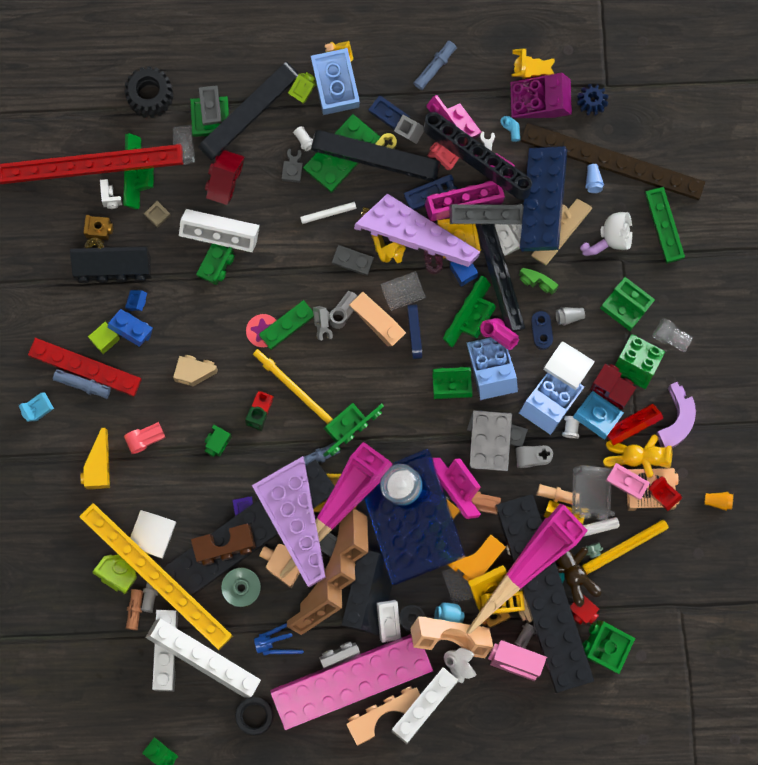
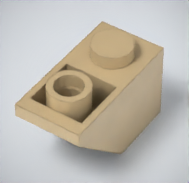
(192, 372)

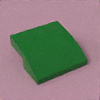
(627, 304)

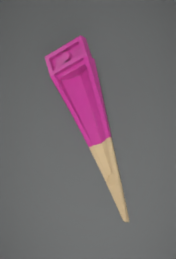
(355, 483)
(551, 541)

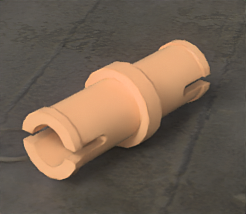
(555, 494)

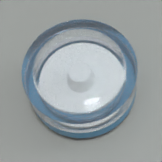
(401, 484)

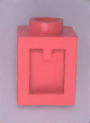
(443, 155)

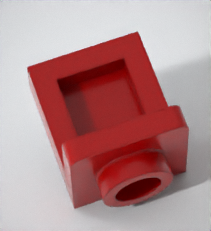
(664, 493)

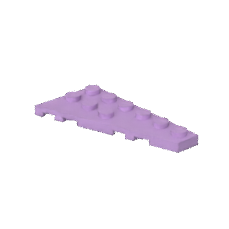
(415, 231)
(290, 508)

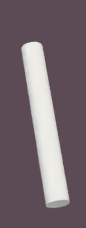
(328, 212)

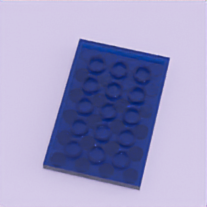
(418, 534)

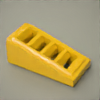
(519, 600)

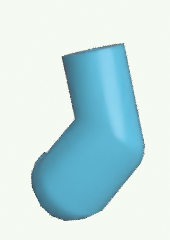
(512, 126)

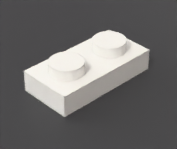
(388, 621)

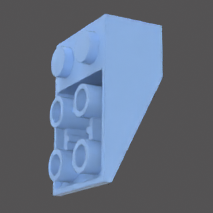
(492, 368)
(549, 403)

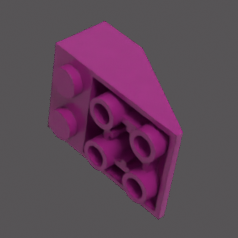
(541, 97)

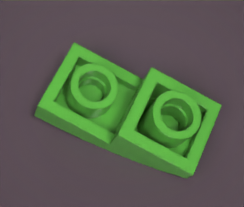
(532, 277)

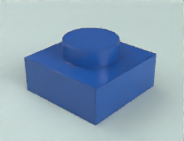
(136, 300)

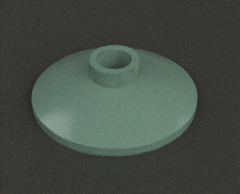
(238, 577)

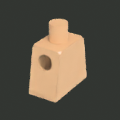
(277, 561)

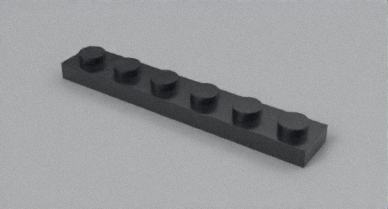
(500, 277)

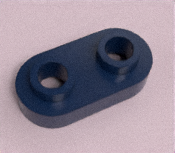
(542, 329)

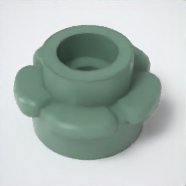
(594, 550)

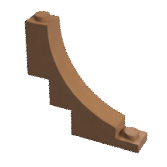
(340, 572)

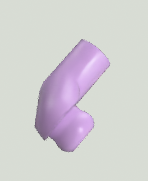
(595, 249)

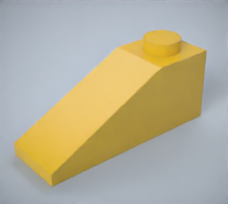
(97, 464)

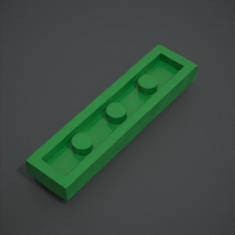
(664, 225)

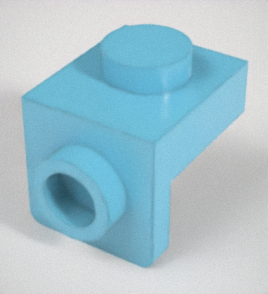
(36, 408)

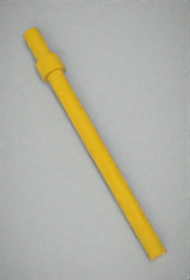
(270, 365)

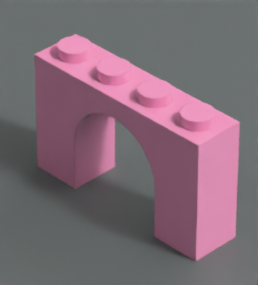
(517, 660)

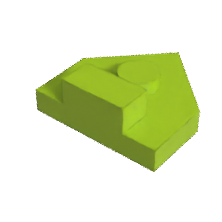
(115, 573)

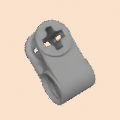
(529, 456)

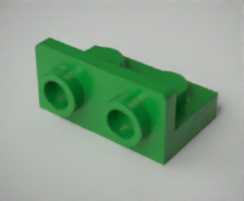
(215, 263)

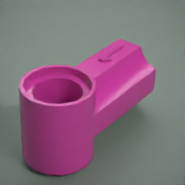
(499, 332)

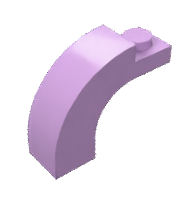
(685, 419)

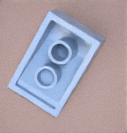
(335, 81)

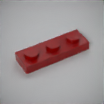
(634, 424)

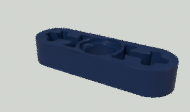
(414, 331)

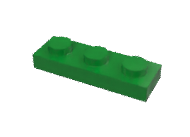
(286, 325)

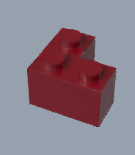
(223, 176)
(612, 387)

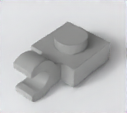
(321, 319)

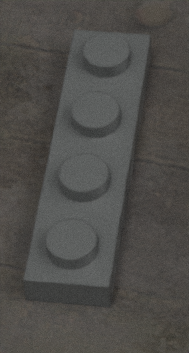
(486, 214)

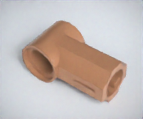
(485, 503)

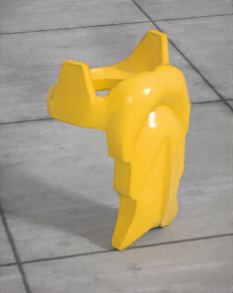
(527, 67)
(389, 251)

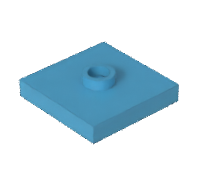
(598, 415)

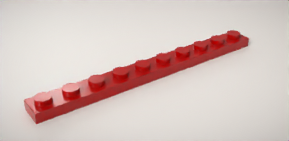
(91, 164)

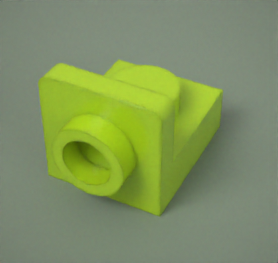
(303, 87)

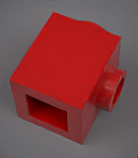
(586, 613)

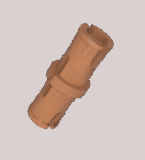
(134, 609)

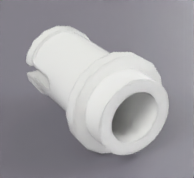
(303, 138)

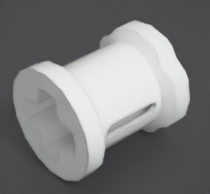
(571, 427)

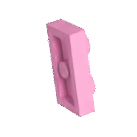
(627, 481)

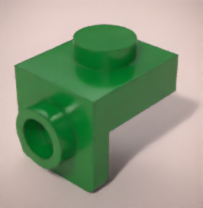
(159, 753)

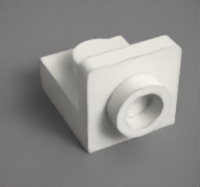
(106, 195)

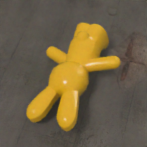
(636, 455)

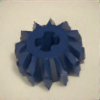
(585, 99)

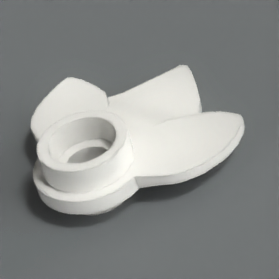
(458, 663)

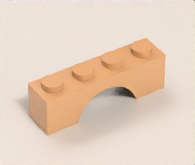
(429, 631)
(363, 726)

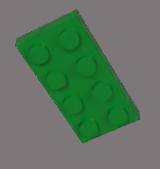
(331, 170)

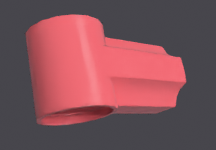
(139, 439)

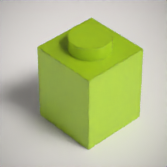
(104, 338)

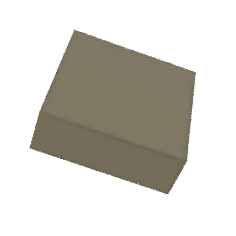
(157, 214)

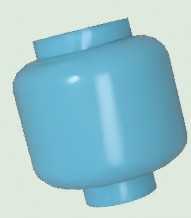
(449, 612)

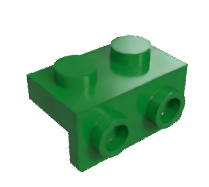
(452, 383)

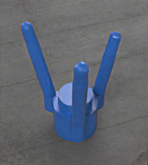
(264, 643)

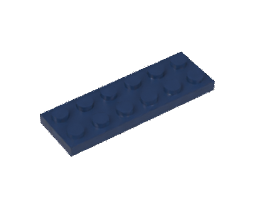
(544, 205)

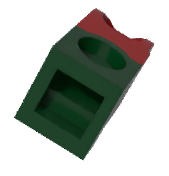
(259, 410)

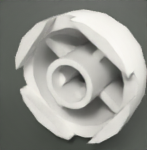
(617, 231)

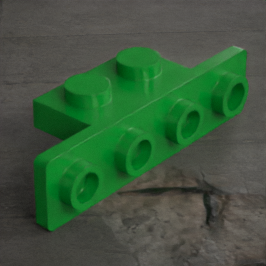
(135, 179)
(472, 314)
(346, 423)

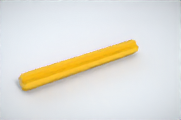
(625, 546)

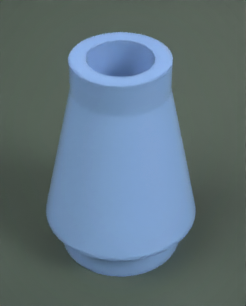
(594, 180)

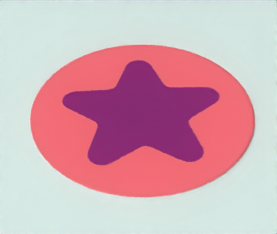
(256, 326)

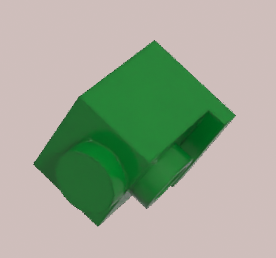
(217, 441)

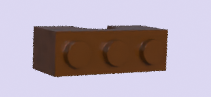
(240, 542)

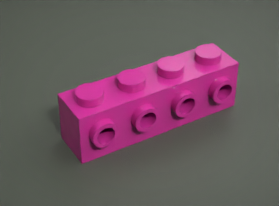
(483, 194)

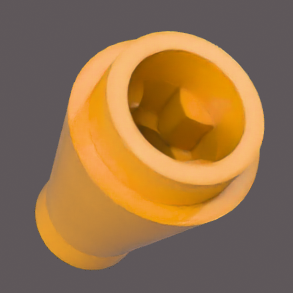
(720, 500)

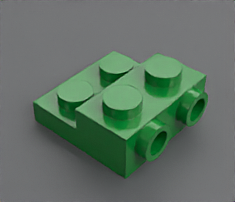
(607, 646)

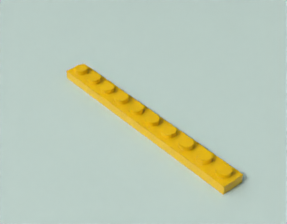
(156, 576)

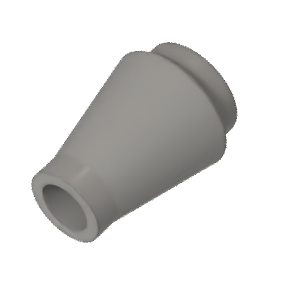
(569, 315)

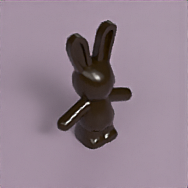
(576, 575)

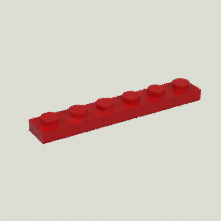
(84, 367)

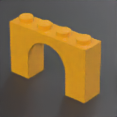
(482, 560)

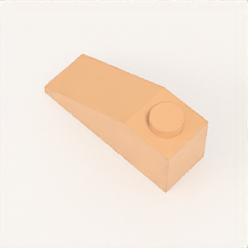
(377, 319)

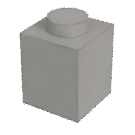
(409, 129)

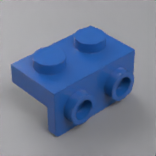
(130, 327)

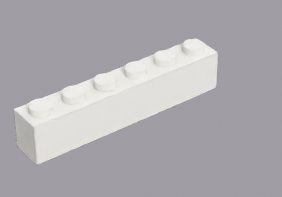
(203, 658)

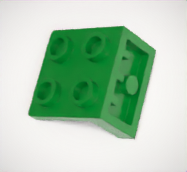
(639, 361)

